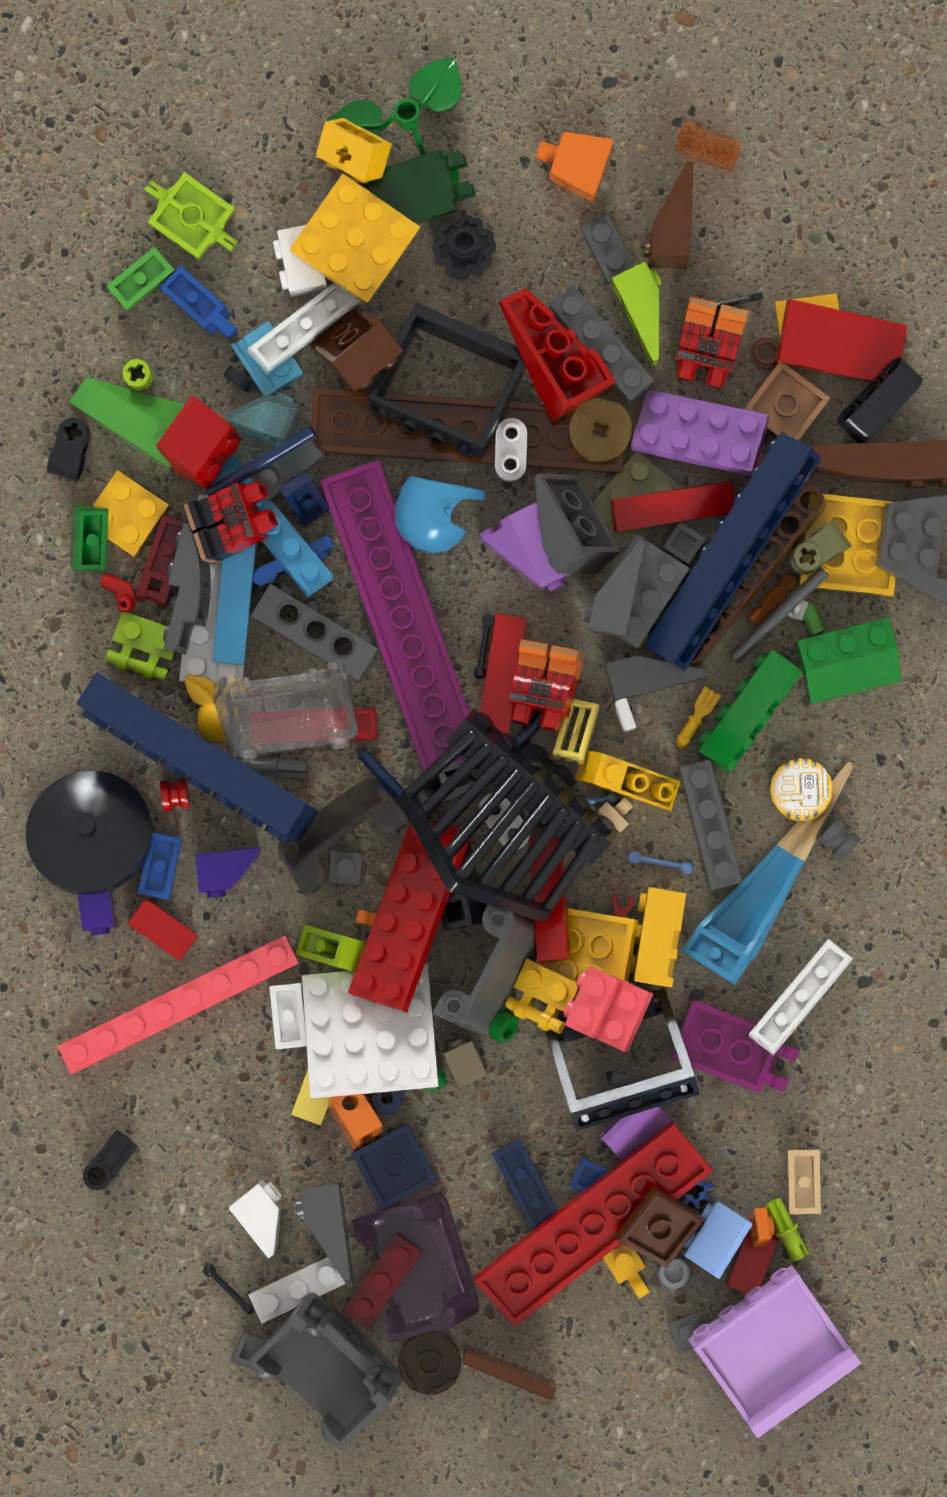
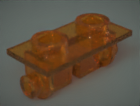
(708, 146)

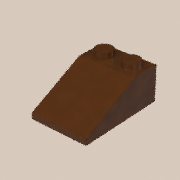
(670, 234)
(357, 348)

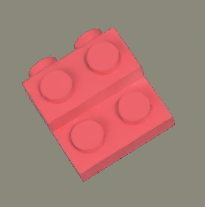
(607, 1008)

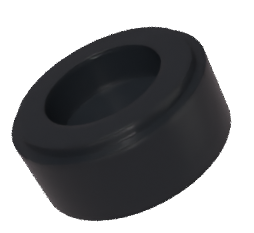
(238, 379)

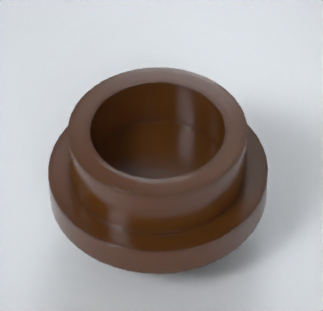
(765, 353)

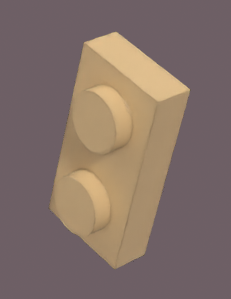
(804, 1181)

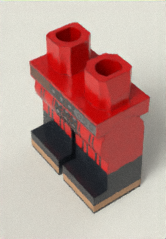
(229, 521)

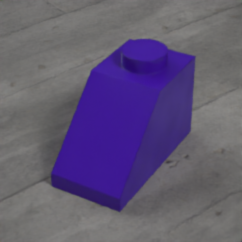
(223, 869)

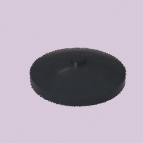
(89, 832)

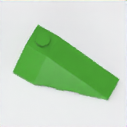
(128, 414)

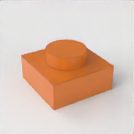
(762, 1227)

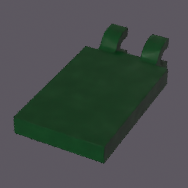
(423, 186)

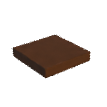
(659, 1227)

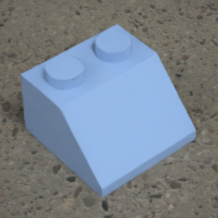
(716, 1238)

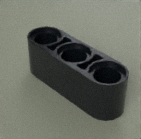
(879, 400)

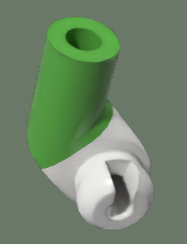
(808, 613)

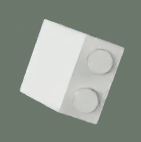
(260, 1215)

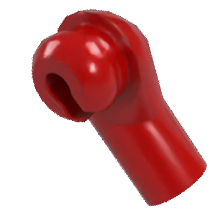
(123, 592)

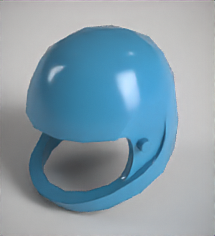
(426, 510)

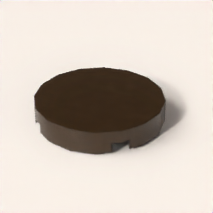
(429, 1363)

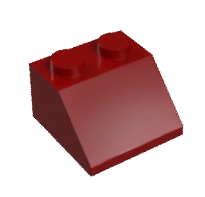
(198, 443)

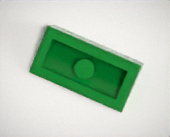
(89, 537)

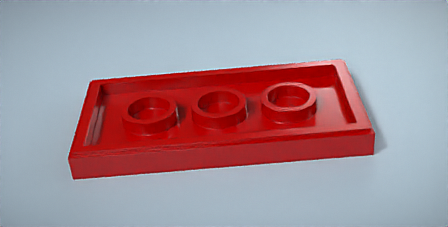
(838, 341)

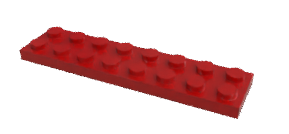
(587, 1224)

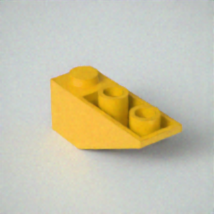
(628, 780)

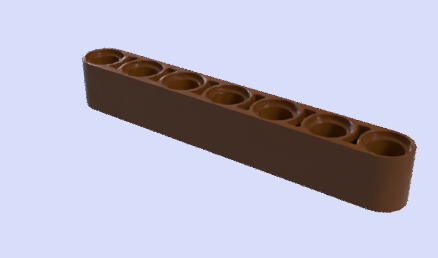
(766, 567)

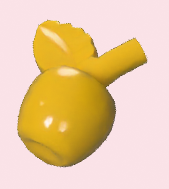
(208, 722)

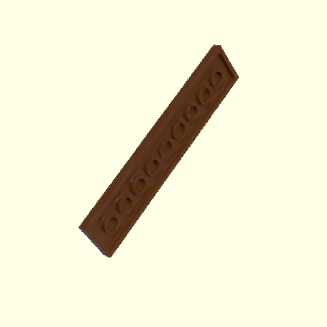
(348, 427)

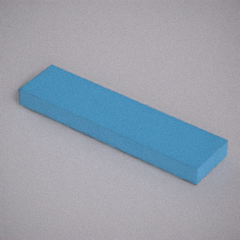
(234, 607)

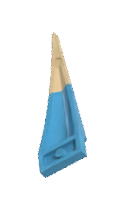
(741, 922)

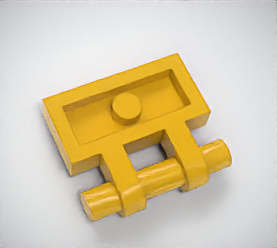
(546, 985)

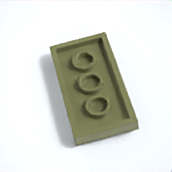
(637, 478)

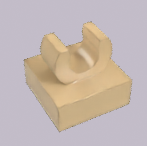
(616, 814)

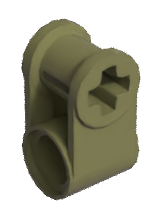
(822, 546)

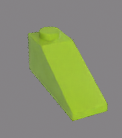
(639, 298)

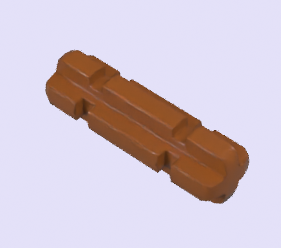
(773, 599)

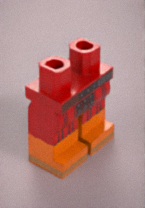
(706, 350)
(545, 683)

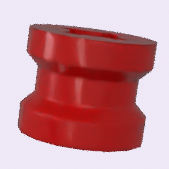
(174, 794)

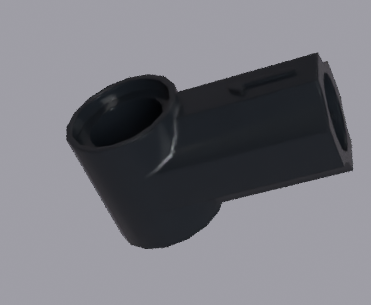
(111, 1159)

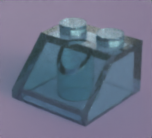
(267, 418)

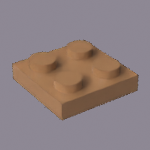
(788, 401)

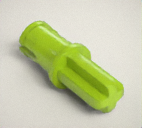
(786, 1230)

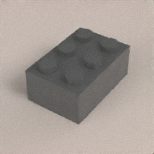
(656, 585)

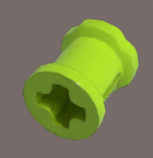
(136, 365)

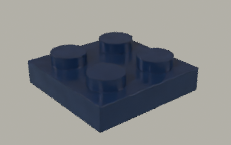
(394, 1166)

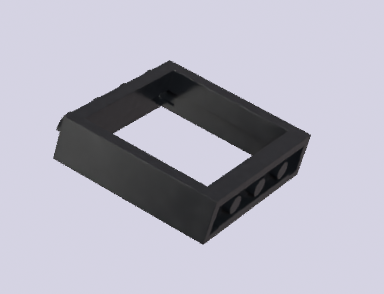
(466, 338)
(632, 1097)

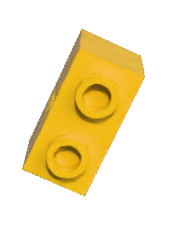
(353, 150)

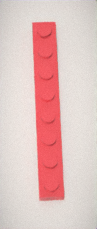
(178, 1004)

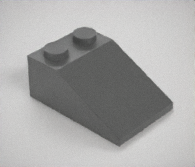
(572, 526)
(326, 1219)

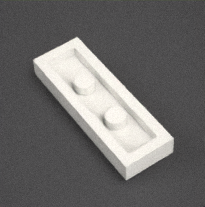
(294, 1288)

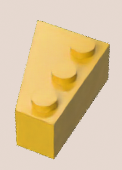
(657, 936)

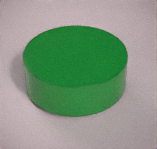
(503, 1027)

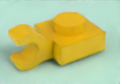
(625, 1265)

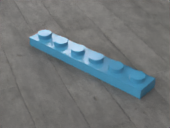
(287, 544)

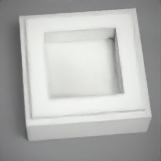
(624, 715)

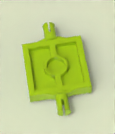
(191, 216)

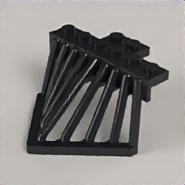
(535, 785)

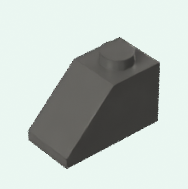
(287, 467)

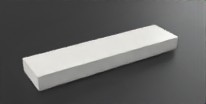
(302, 327)
(800, 997)

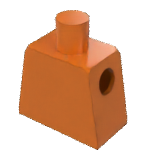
(577, 162)
(358, 1125)

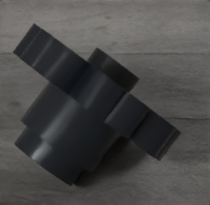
(464, 247)

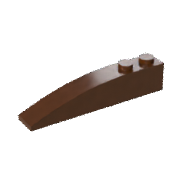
(886, 462)

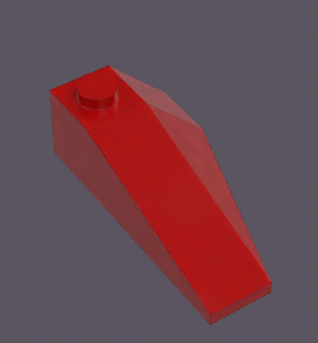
(557, 362)

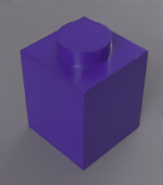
(97, 913)

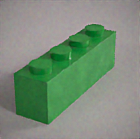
(749, 711)

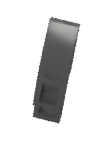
(194, 592)

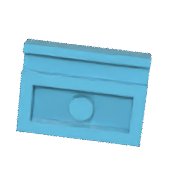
(278, 378)

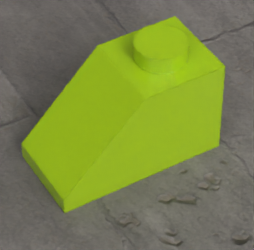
(330, 948)

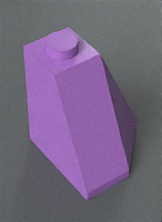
(520, 545)

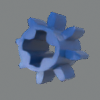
(700, 1195)

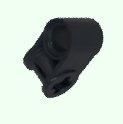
(69, 456)

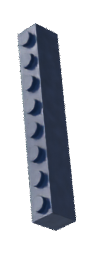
(732, 550)

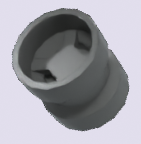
(837, 837)

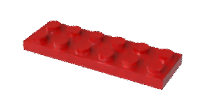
(404, 926)

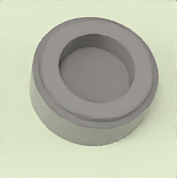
(675, 1275)

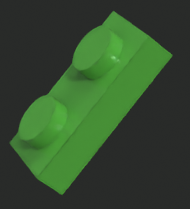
(140, 279)

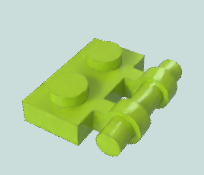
(144, 636)

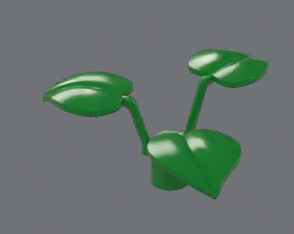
(433, 85)

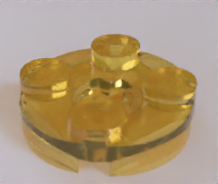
(594, 447)

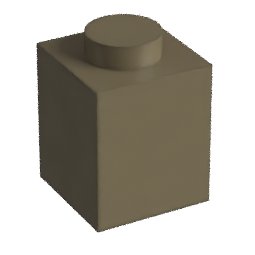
(464, 1062)

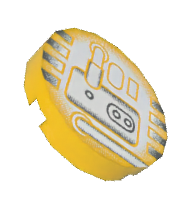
(801, 789)

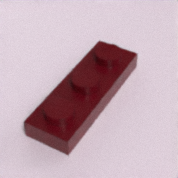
(382, 1281)

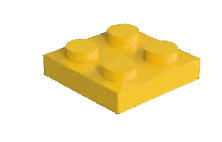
(131, 512)

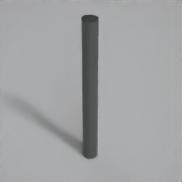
(779, 614)

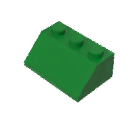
(849, 660)

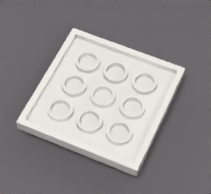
(365, 1045)

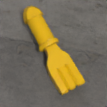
(702, 708)

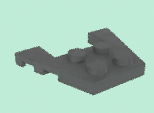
(912, 543)

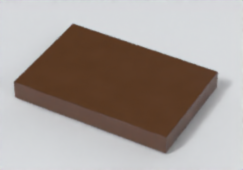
(509, 1372)

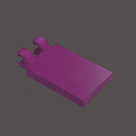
(722, 1047)

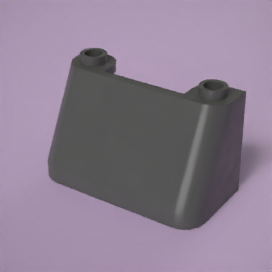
(499, 976)
(329, 1368)

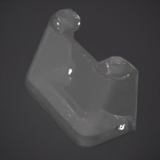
(286, 712)

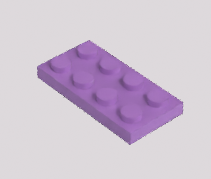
(700, 432)

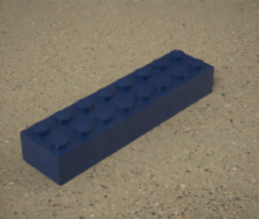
(190, 754)

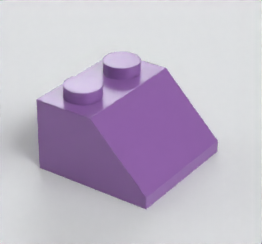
(631, 1131)

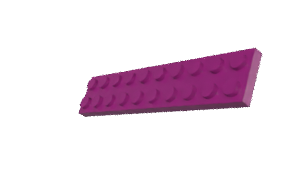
(397, 608)

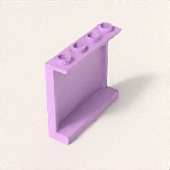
(774, 1350)

